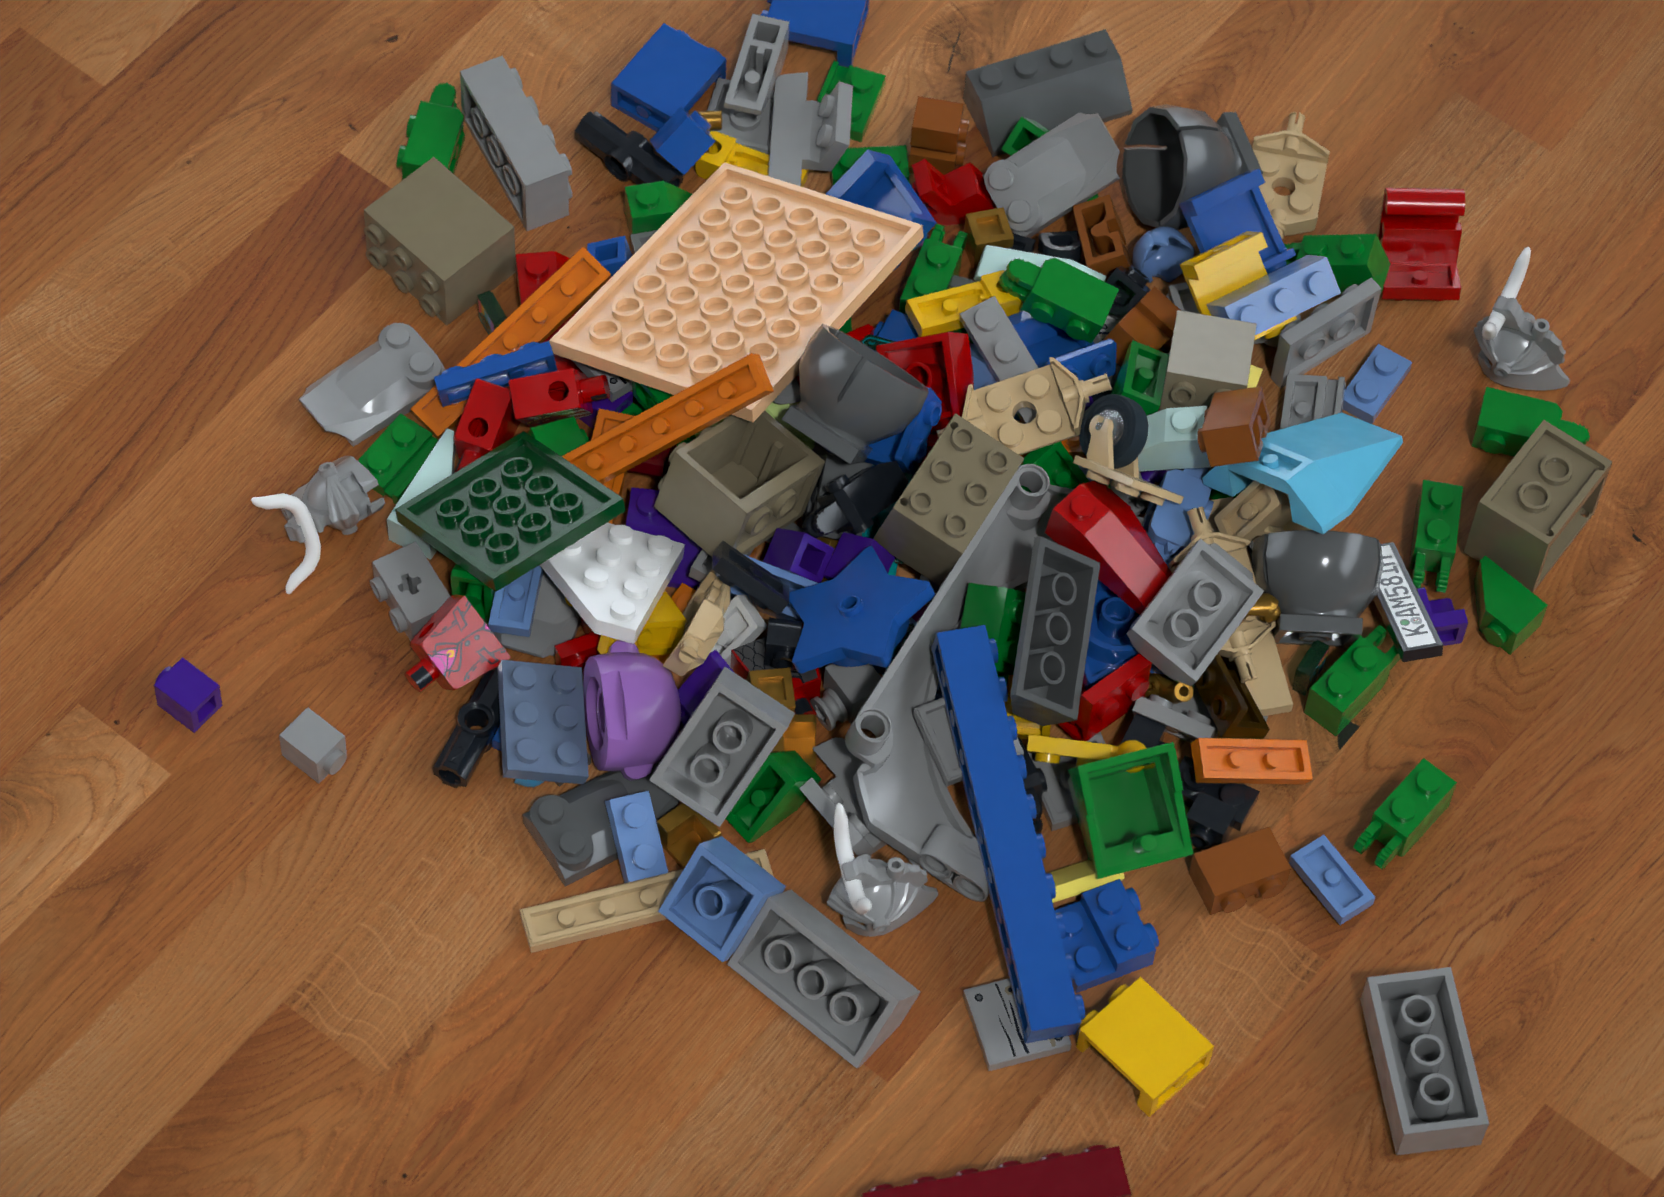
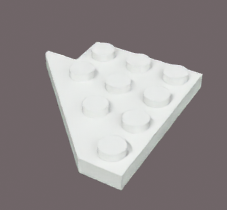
(615, 577)

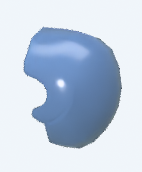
(1161, 252)

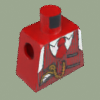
(542, 396)

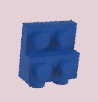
(1107, 935)

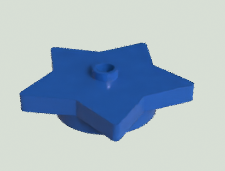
(856, 615)
(1108, 642)

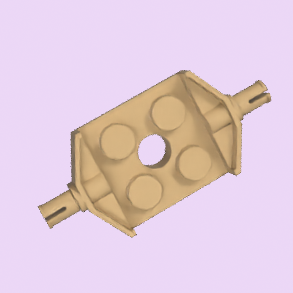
(1297, 164)
(1048, 390)
(702, 626)
(1252, 629)

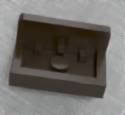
(1230, 702)

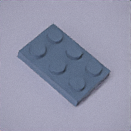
(542, 722)

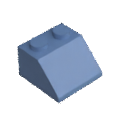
(719, 896)

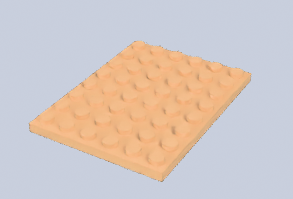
(734, 276)

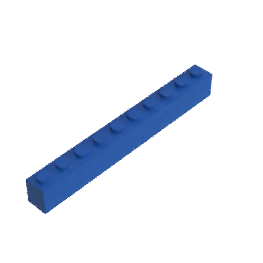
(1006, 834)

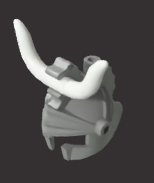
(1518, 345)
(331, 498)
(873, 890)

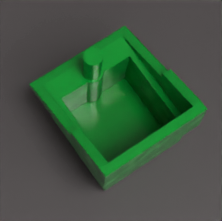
(1131, 816)

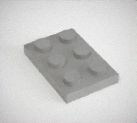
(1325, 331)

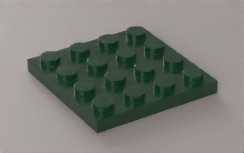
(510, 510)

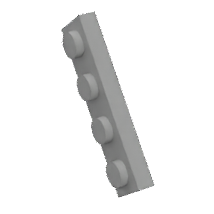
(999, 345)

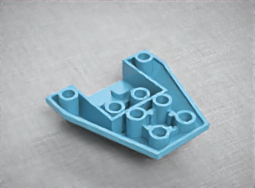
(1320, 466)

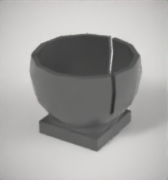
(1194, 160)
(852, 395)
(1319, 583)

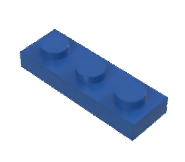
(529, 360)

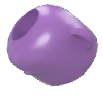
(629, 710)

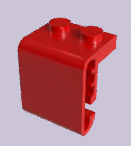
(1421, 242)
(1109, 699)

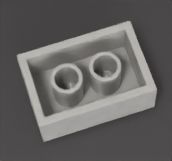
(722, 746)

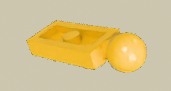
(1051, 748)

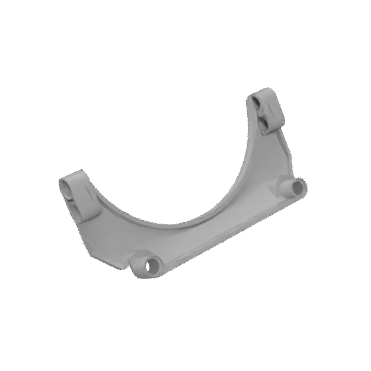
(900, 782)

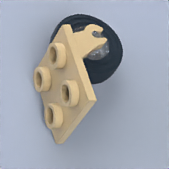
(1112, 440)

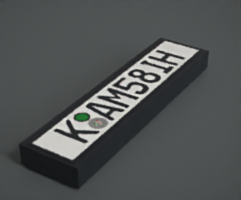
(1404, 610)

